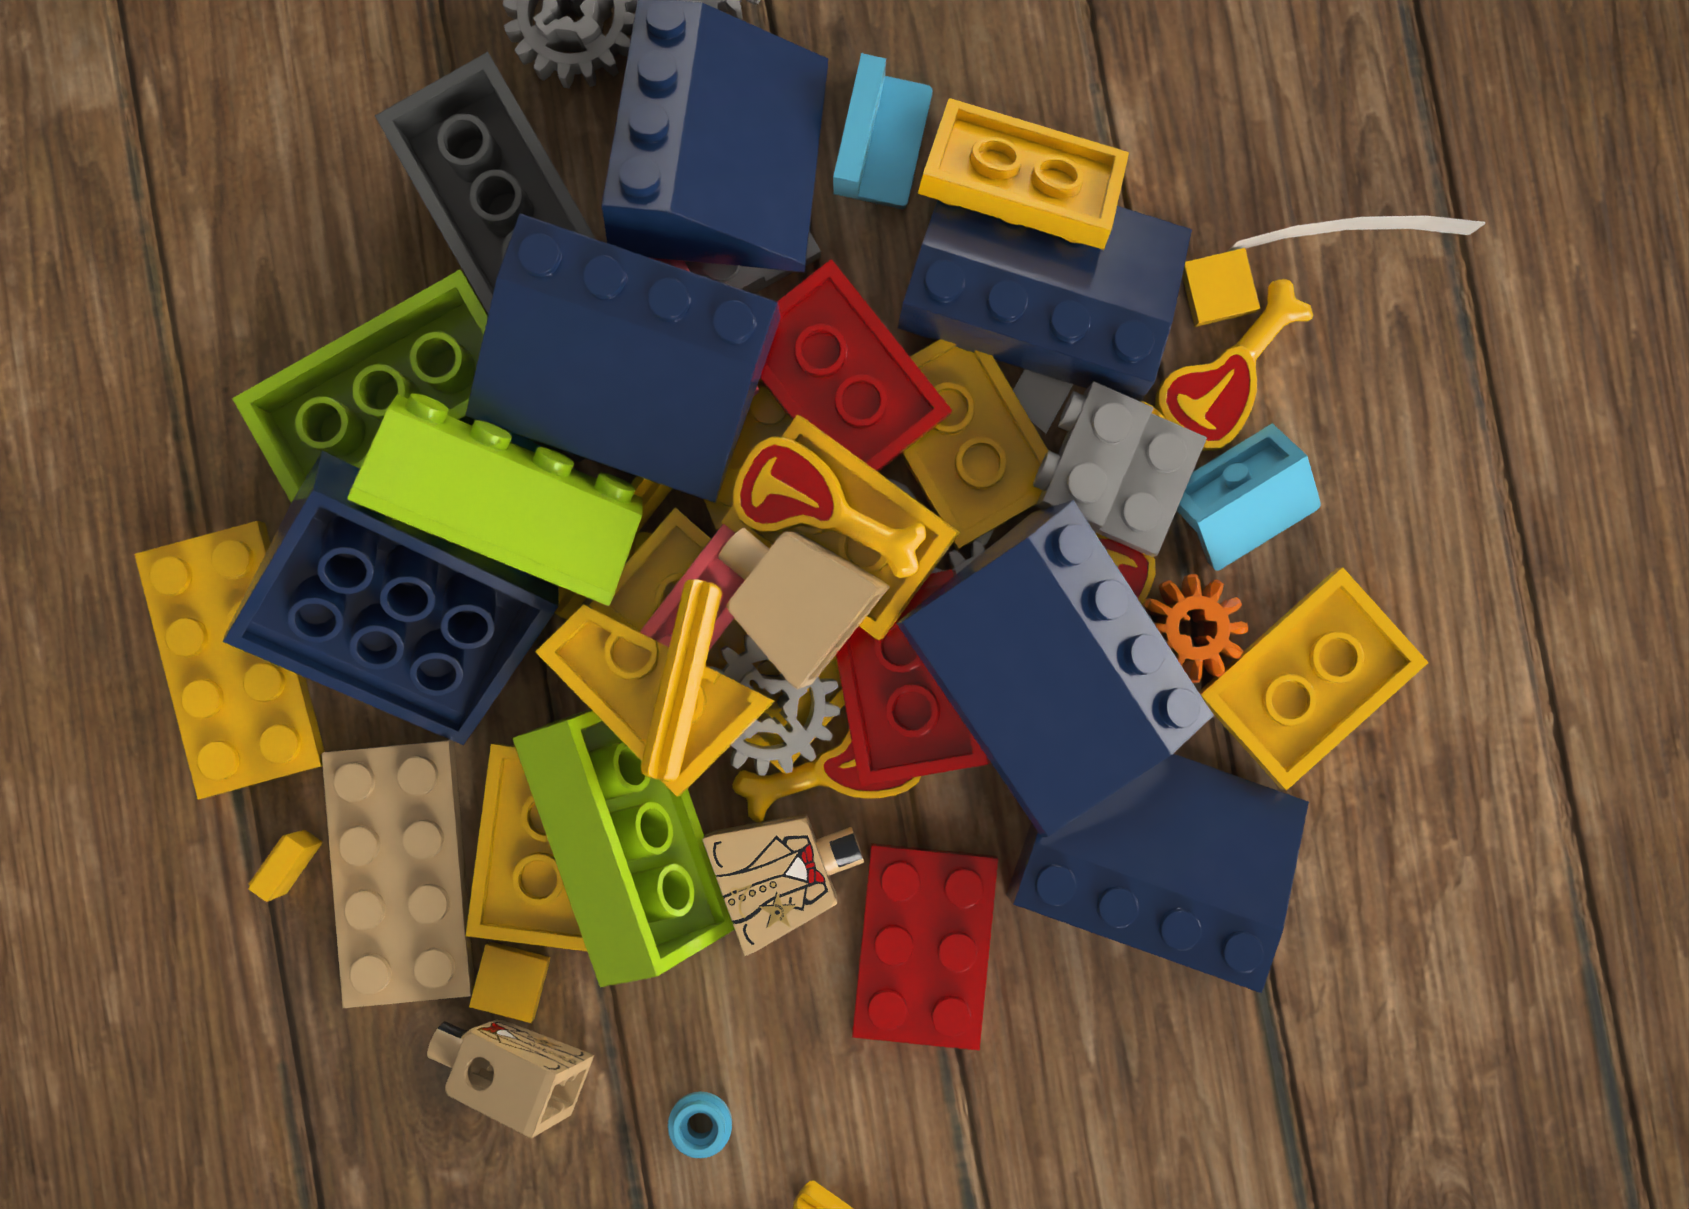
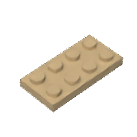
(398, 874)

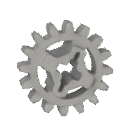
(557, 34)
(794, 735)

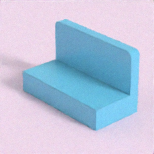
(881, 136)
(1249, 495)

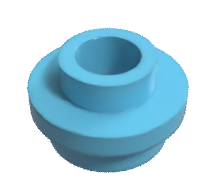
(700, 1144)

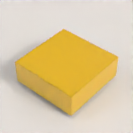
(1220, 287)
(284, 865)
(509, 982)

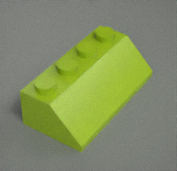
(499, 497)
(622, 850)

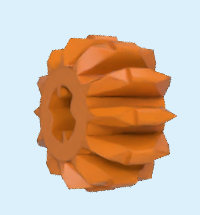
(1204, 610)

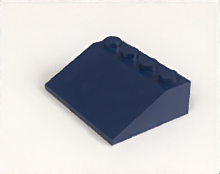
(714, 141)
(1051, 300)
(620, 357)
(388, 609)
(1056, 667)
(1175, 868)

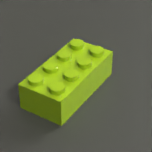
(344, 389)

